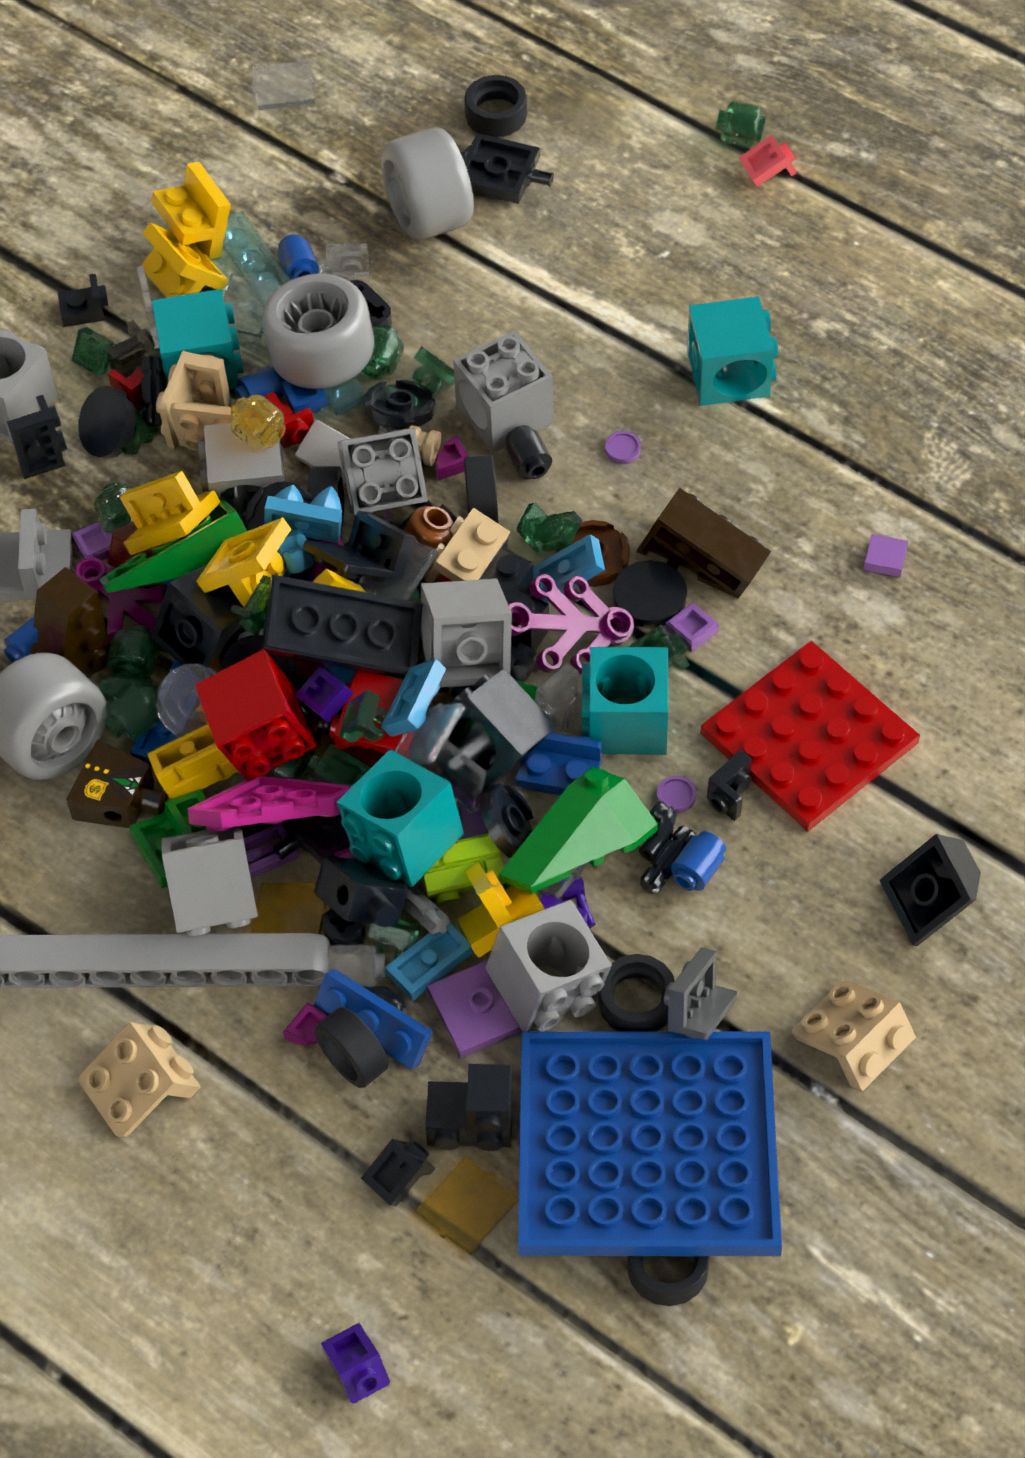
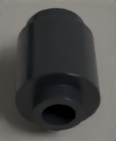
(528, 452)

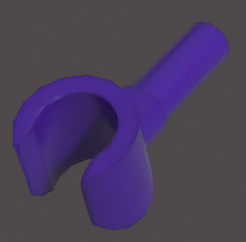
(577, 891)

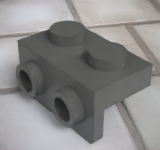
(695, 1000)

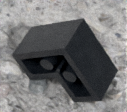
(514, 579)
(471, 1111)

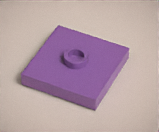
(472, 1010)

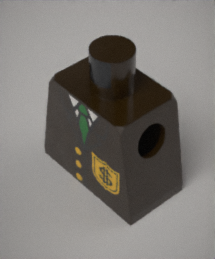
(114, 789)

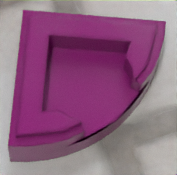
(450, 459)
(302, 1026)

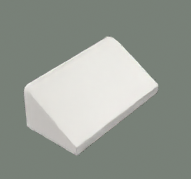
(321, 446)

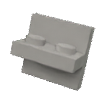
(32, 557)

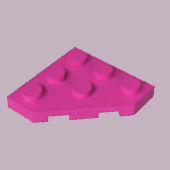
(268, 802)

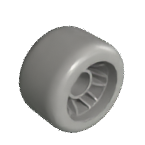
(427, 183)
(318, 331)
(48, 716)

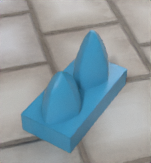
(316, 520)

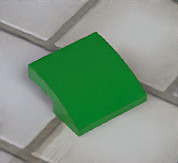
(175, 821)

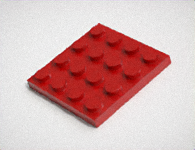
(810, 734)

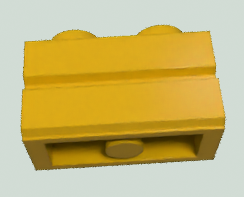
(190, 763)

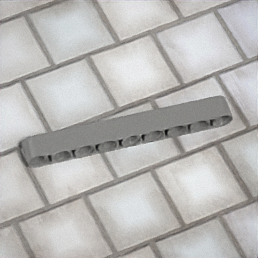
(163, 960)

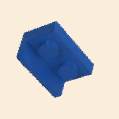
(558, 763)

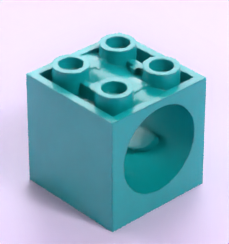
(198, 326)
(731, 350)
(633, 674)
(400, 818)

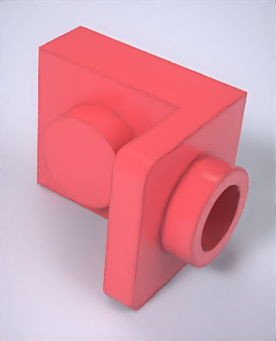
(767, 160)

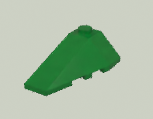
(180, 555)
(583, 825)

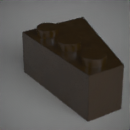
(706, 544)
(71, 623)

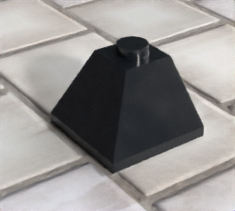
(932, 886)

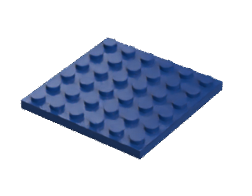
(647, 1145)

